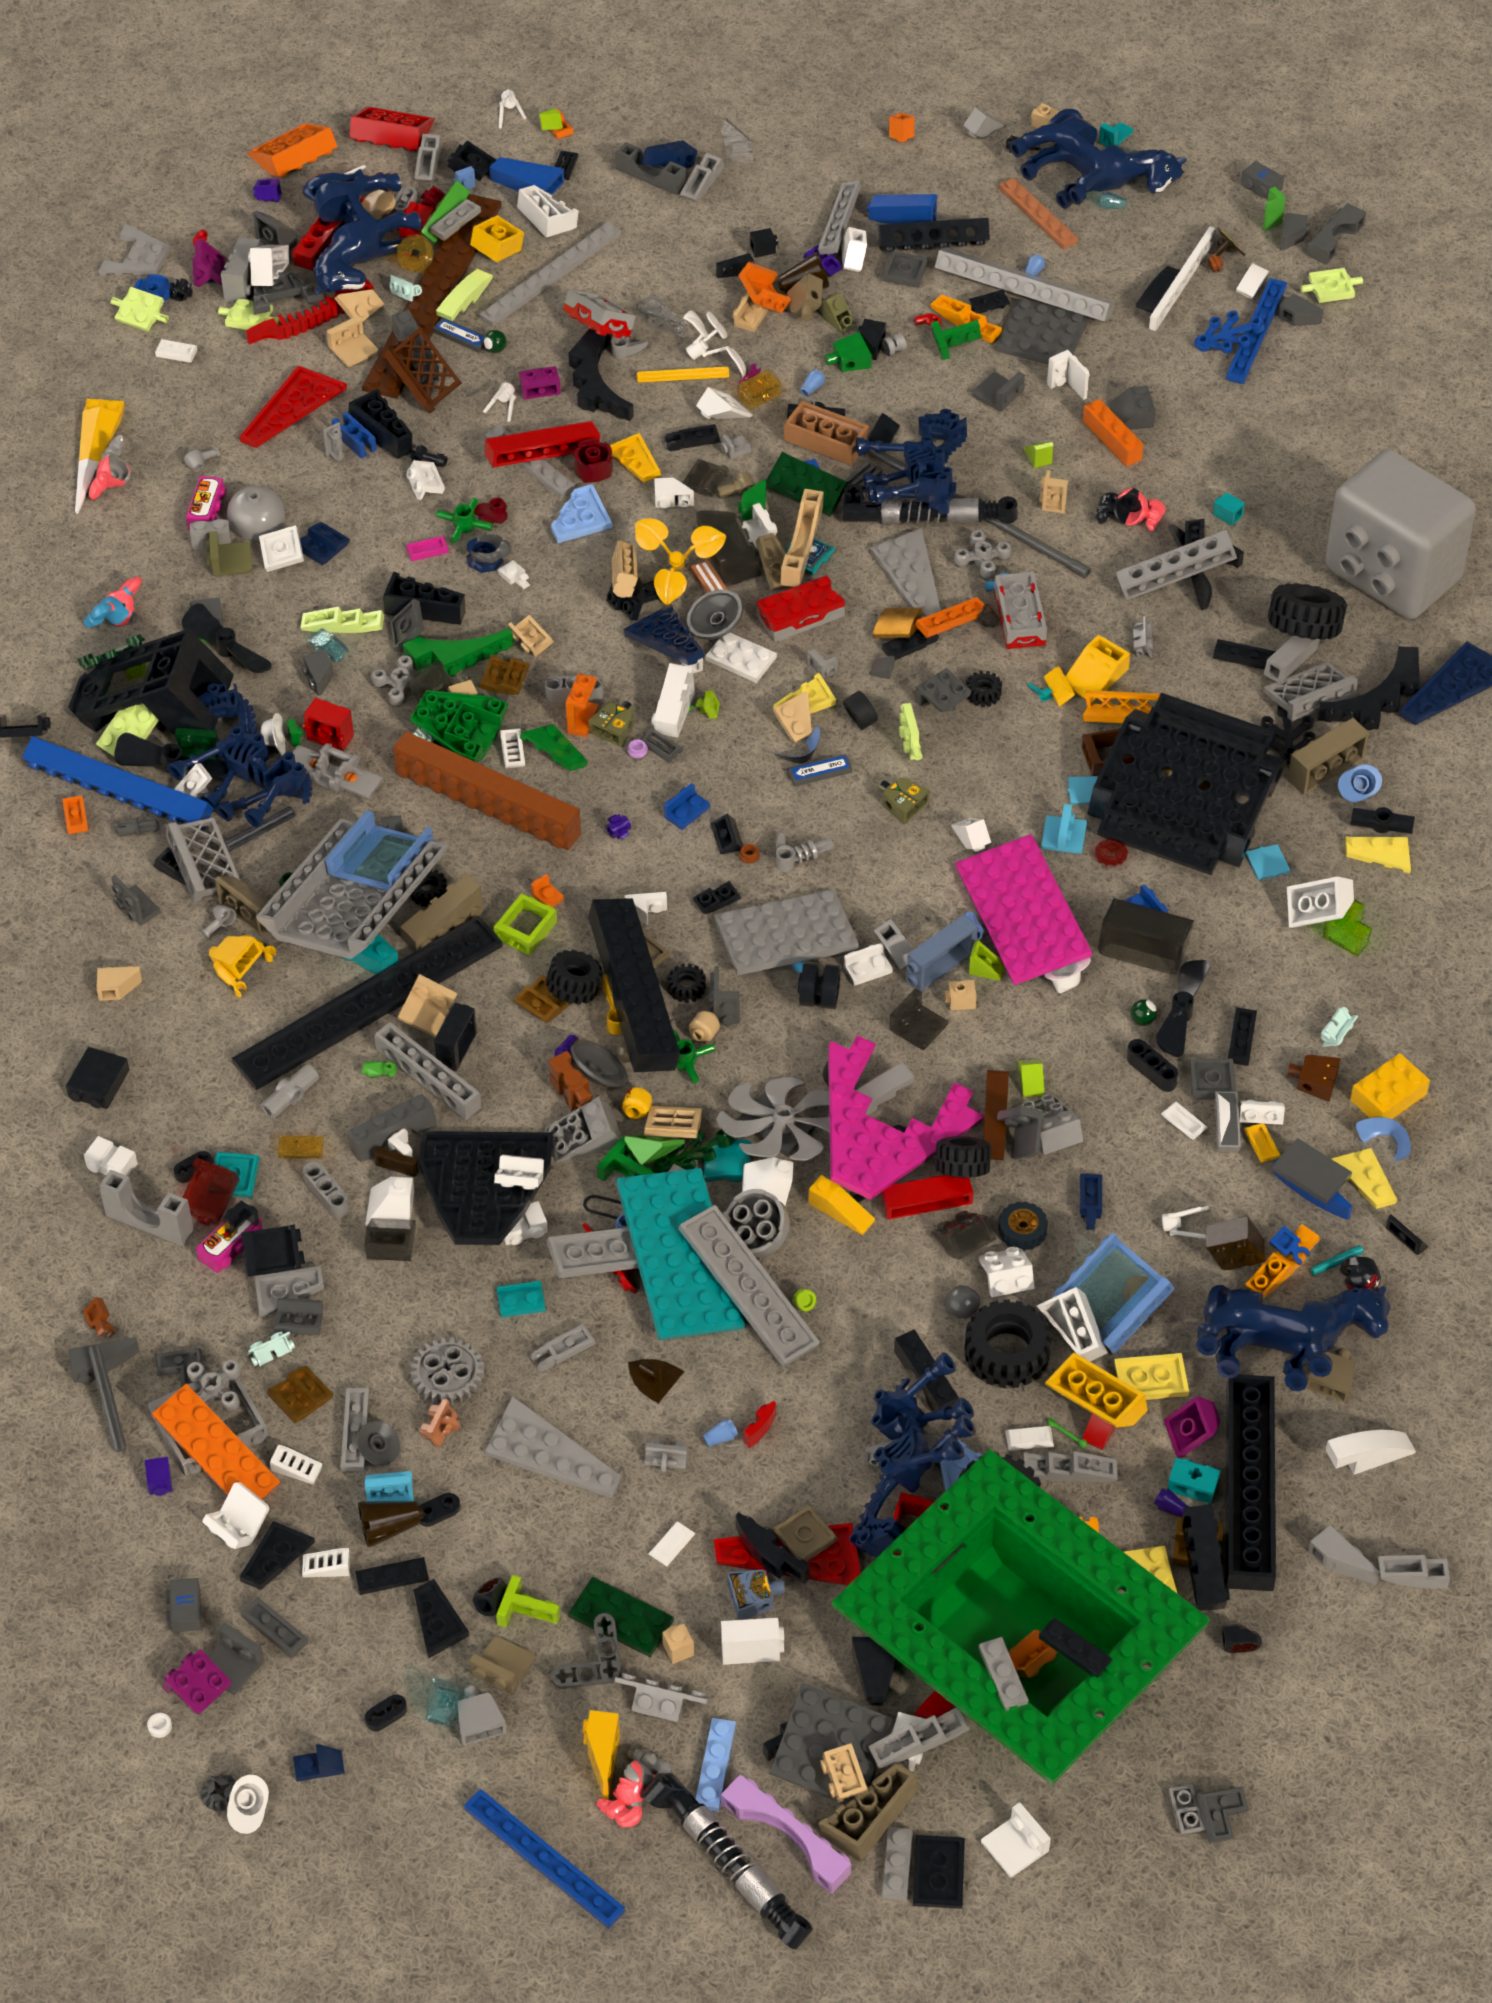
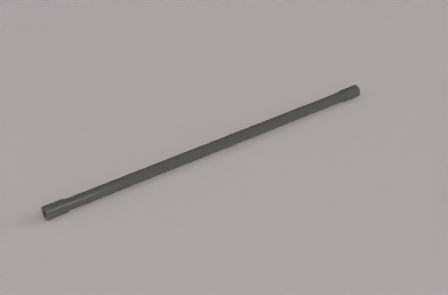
(1074, 565)

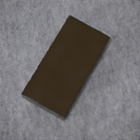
(396, 1162)

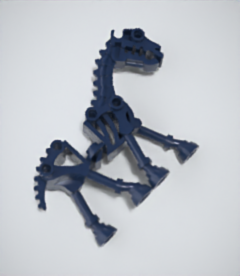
(924, 463)
(246, 758)
(909, 1455)

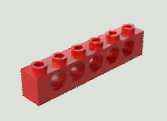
(315, 242)

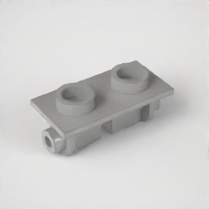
(333, 442)
(1143, 638)

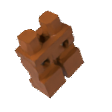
(569, 1081)

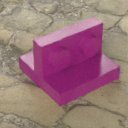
(207, 263)

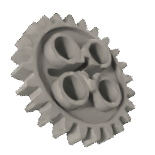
(466, 1363)

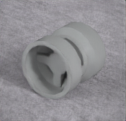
(894, 344)

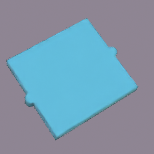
(1081, 789)
(1268, 862)

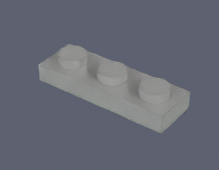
(455, 219)
(1003, 1673)
(897, 1864)

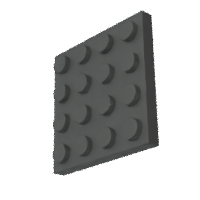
(1040, 331)
(822, 1724)

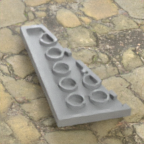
(909, 569)
(538, 1446)

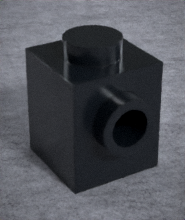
(763, 242)

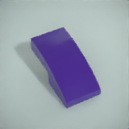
(829, 262)

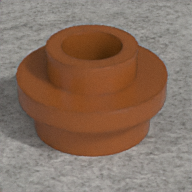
(1215, 262)
(749, 849)

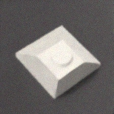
(721, 406)
(770, 1175)
(391, 1199)

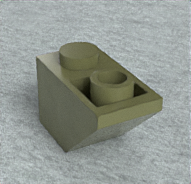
(837, 313)

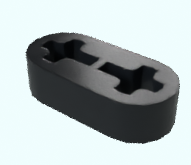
(187, 1166)
(385, 1712)

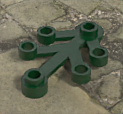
(88, 660)
(693, 1152)

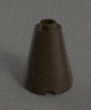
(809, 265)
(387, 1519)

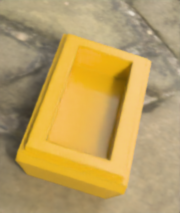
(1059, 685)
(1262, 1142)

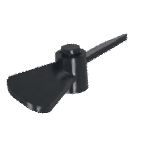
(1200, 582)
(210, 630)
(135, 751)
(1173, 1031)

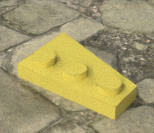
(818, 692)
(1381, 850)

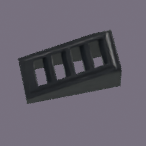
(738, 264)
(161, 865)

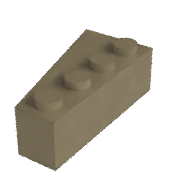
(444, 914)
(867, 1817)

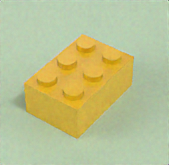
(1390, 1088)

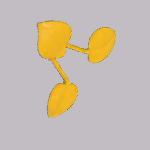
(671, 584)

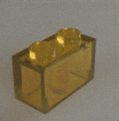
(759, 389)

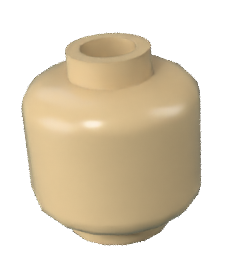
(704, 1026)

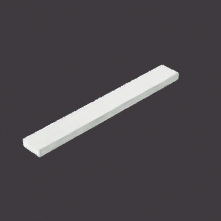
(1182, 279)

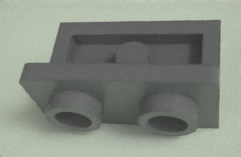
(299, 1316)

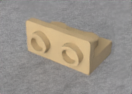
(748, 314)
(1054, 494)
(843, 1772)

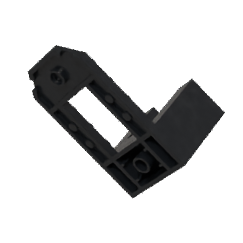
(174, 680)

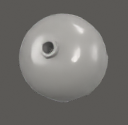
(256, 512)
(759, 1221)

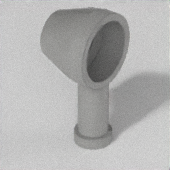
(195, 458)
(221, 913)

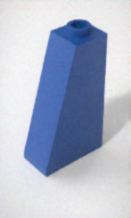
(522, 174)
(903, 208)

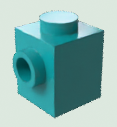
(1228, 508)

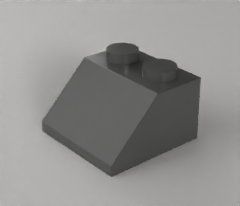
(273, 231)
(1134, 408)

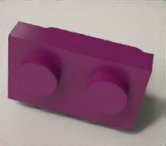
(197, 1681)

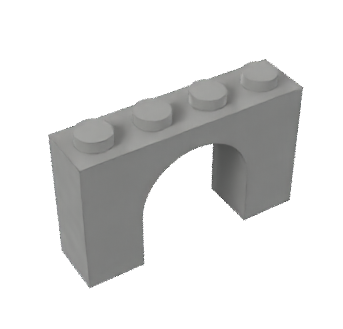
(170, 1222)

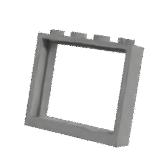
(252, 1436)

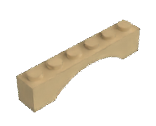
(798, 553)

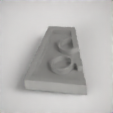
(286, 1284)

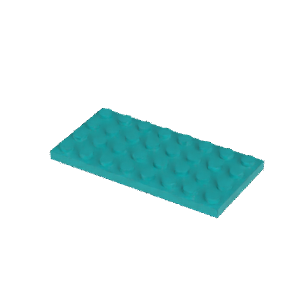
(677, 1283)

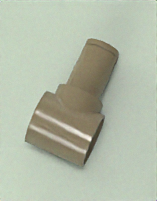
(741, 484)

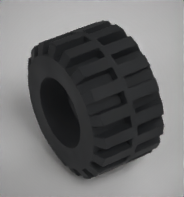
(574, 977)
(963, 1156)

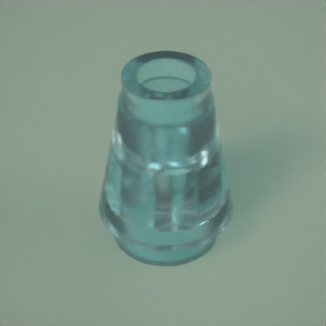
(1111, 201)

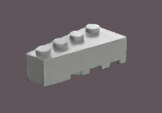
(237, 277)

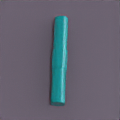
(1336, 1260)

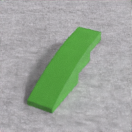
(454, 197)

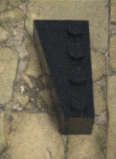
(382, 422)
(435, 603)
(1204, 1558)

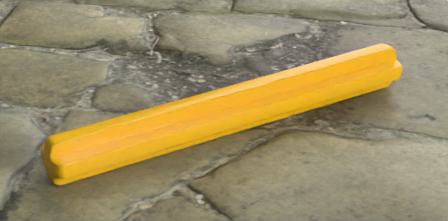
(682, 374)

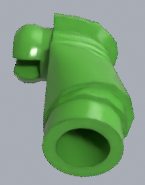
(378, 1068)

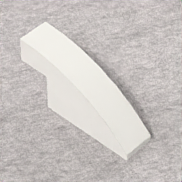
(1368, 1449)

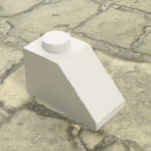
(972, 833)

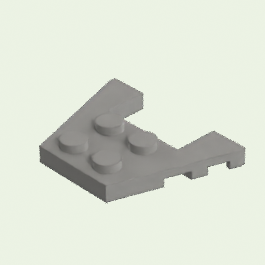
(143, 258)

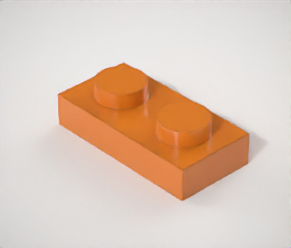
(75, 814)

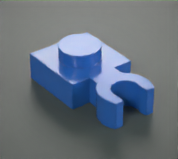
(1287, 1243)

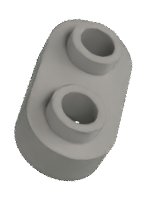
(402, 199)

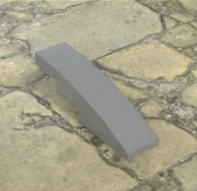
(885, 1085)
(1077, 1467)
(919, 1738)

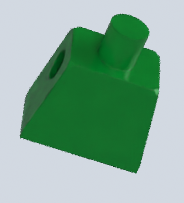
(850, 354)

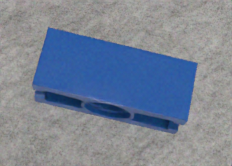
(355, 435)

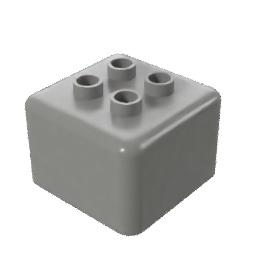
(1399, 534)

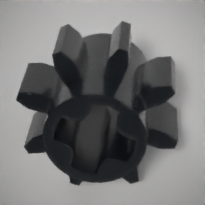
(181, 289)

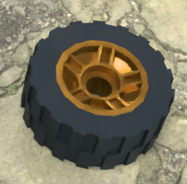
(1030, 1217)

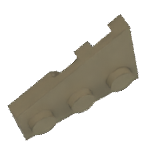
(772, 558)

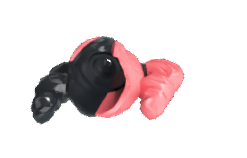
(1130, 508)

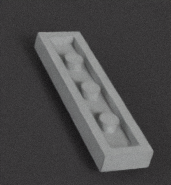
(354, 1419)

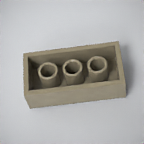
(1328, 756)

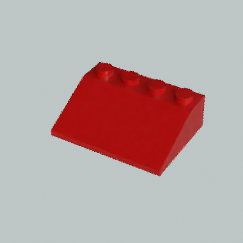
(390, 128)

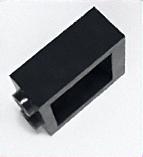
(455, 1036)

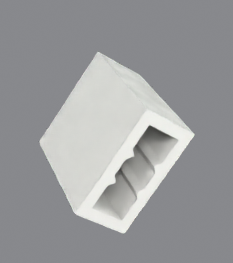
(751, 1641)

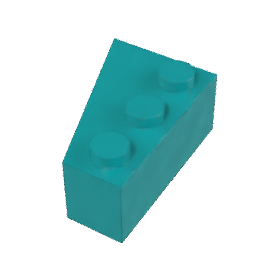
(376, 956)

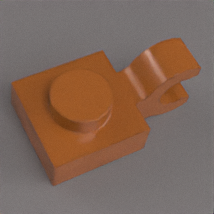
(96, 1316)

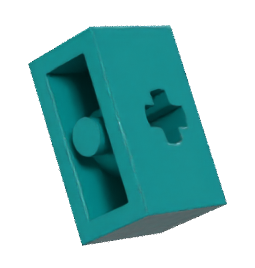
(1193, 1480)

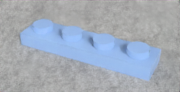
(715, 1763)

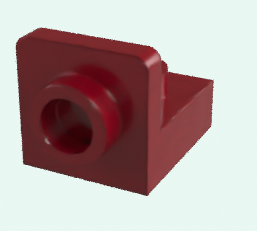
(432, 196)

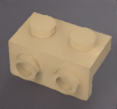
(531, 635)

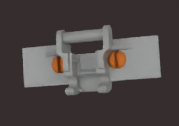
(335, 778)

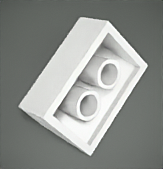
(1319, 901)

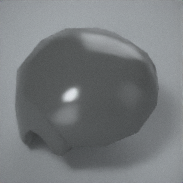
(962, 1302)

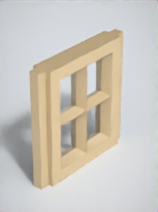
(677, 1113)

